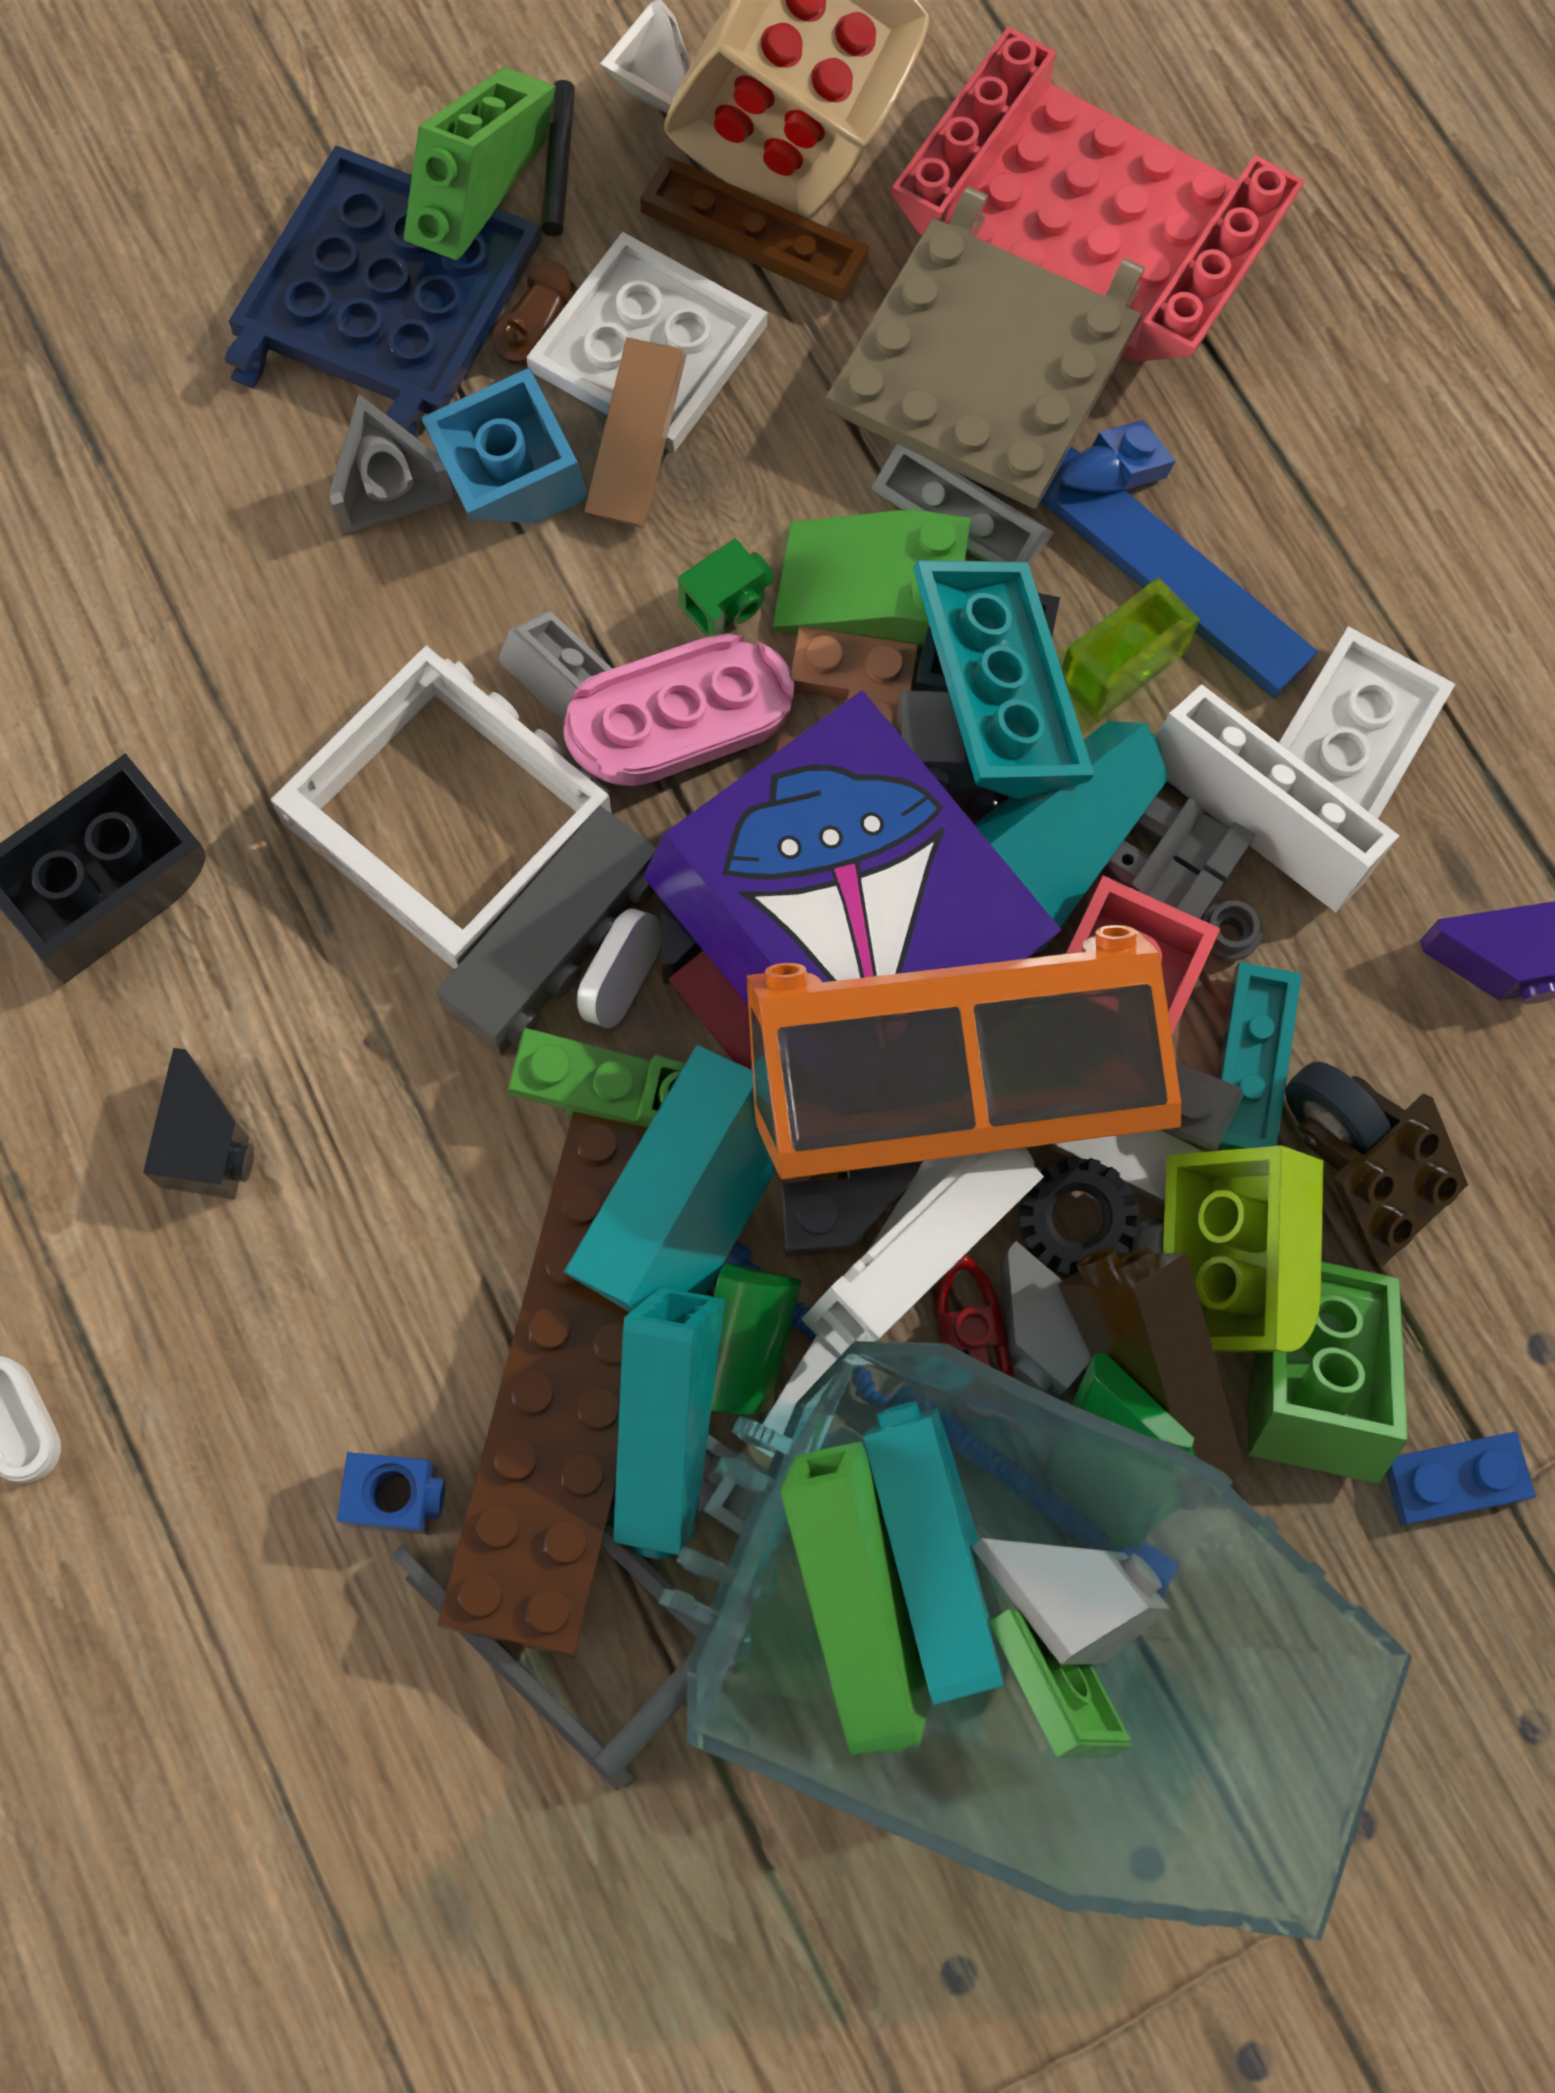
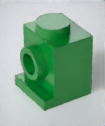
(724, 588)

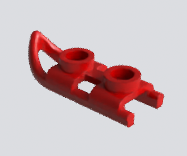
(975, 1326)

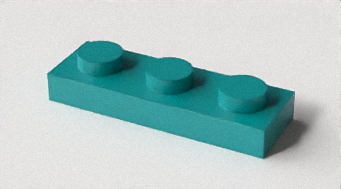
(1258, 1051)

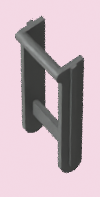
(608, 1760)

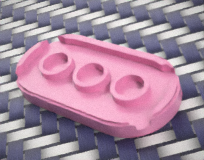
(678, 709)

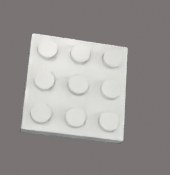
(651, 300)

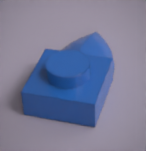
(1119, 460)

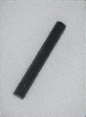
(558, 159)

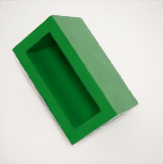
(752, 1338)

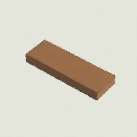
(635, 432)

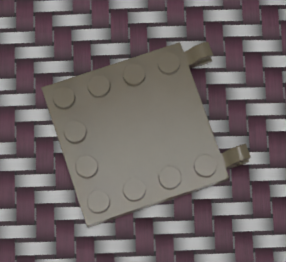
(986, 357)

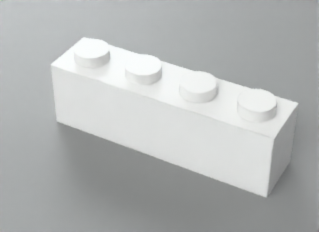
(1253, 780)

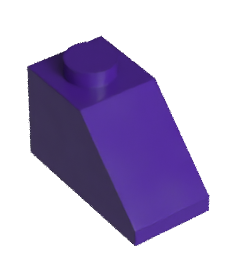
(1500, 950)

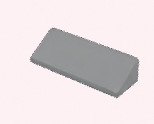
(996, 527)
(549, 661)

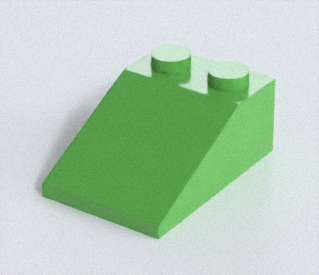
(860, 574)
(1343, 1392)

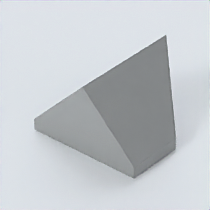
(384, 472)

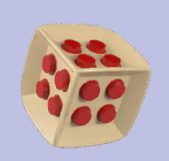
(794, 93)

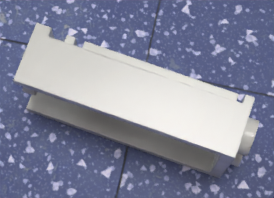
(922, 1247)

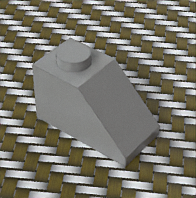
(1039, 1324)

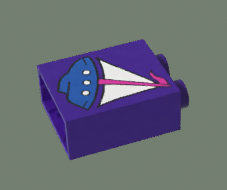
(843, 864)

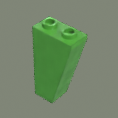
(473, 158)
(856, 1599)

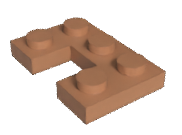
(847, 663)

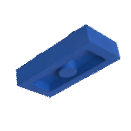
(1459, 1478)

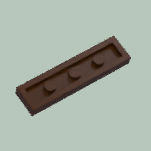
(754, 229)

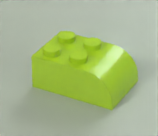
(1251, 1242)

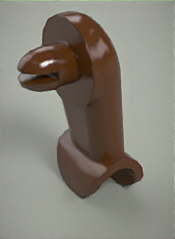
(534, 313)

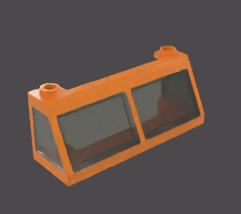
(961, 1057)

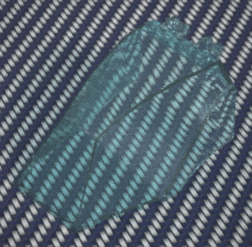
(1242, 1704)

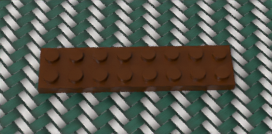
(553, 1430)

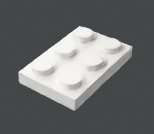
(1366, 718)

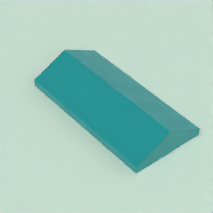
(1003, 676)
(680, 1190)

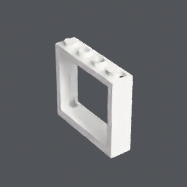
(367, 733)

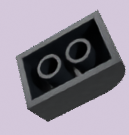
(96, 868)

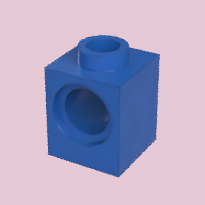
(361, 1486)

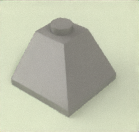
(1077, 1599)

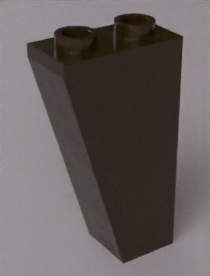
(1152, 1325)

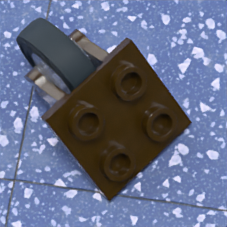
(1389, 1160)

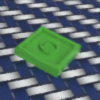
(1064, 1697)

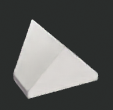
(650, 57)

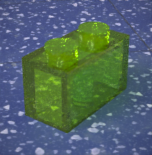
(1128, 649)

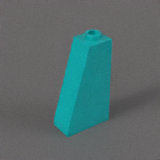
(1069, 834)
(665, 1419)
(932, 1546)

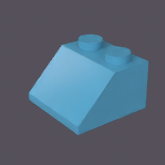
(507, 453)

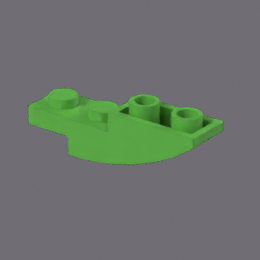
(590, 1078)

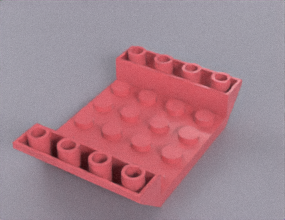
(1091, 190)

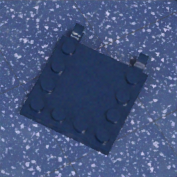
(369, 304)

